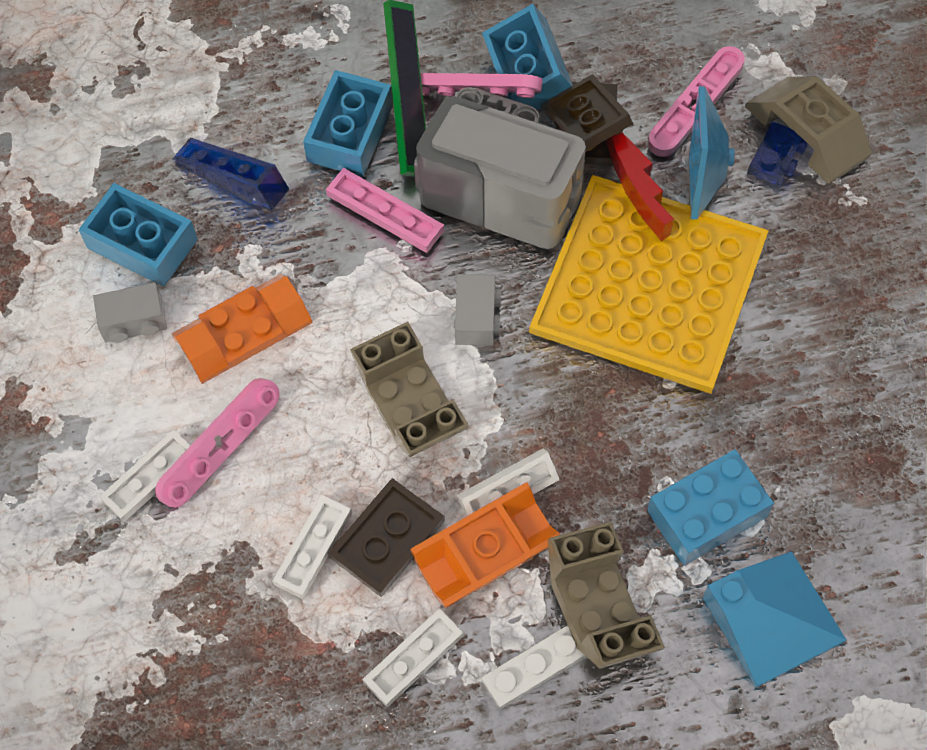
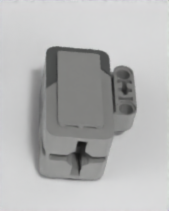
(500, 168)

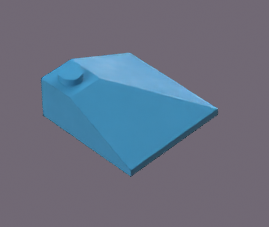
(707, 154)
(772, 617)

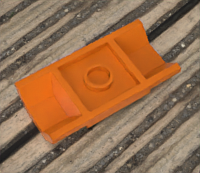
(242, 327)
(483, 546)

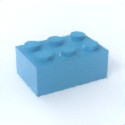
(528, 47)
(348, 123)
(138, 234)
(709, 507)

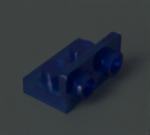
(777, 154)

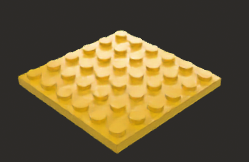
(648, 299)

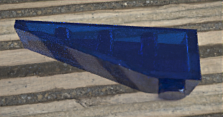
(234, 172)

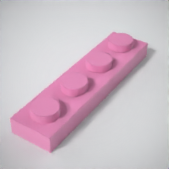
(385, 210)

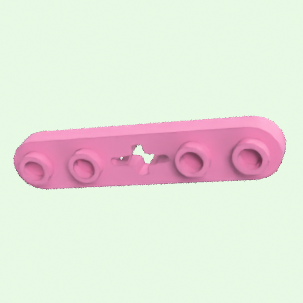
(497, 84)
(679, 119)
(196, 464)

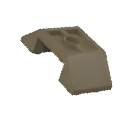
(819, 119)
(407, 390)
(597, 599)

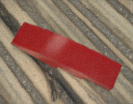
(634, 174)

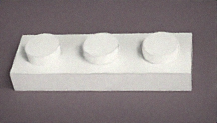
(534, 469)
(139, 482)
(312, 547)
(413, 657)
(532, 668)

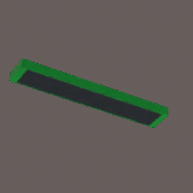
(405, 81)

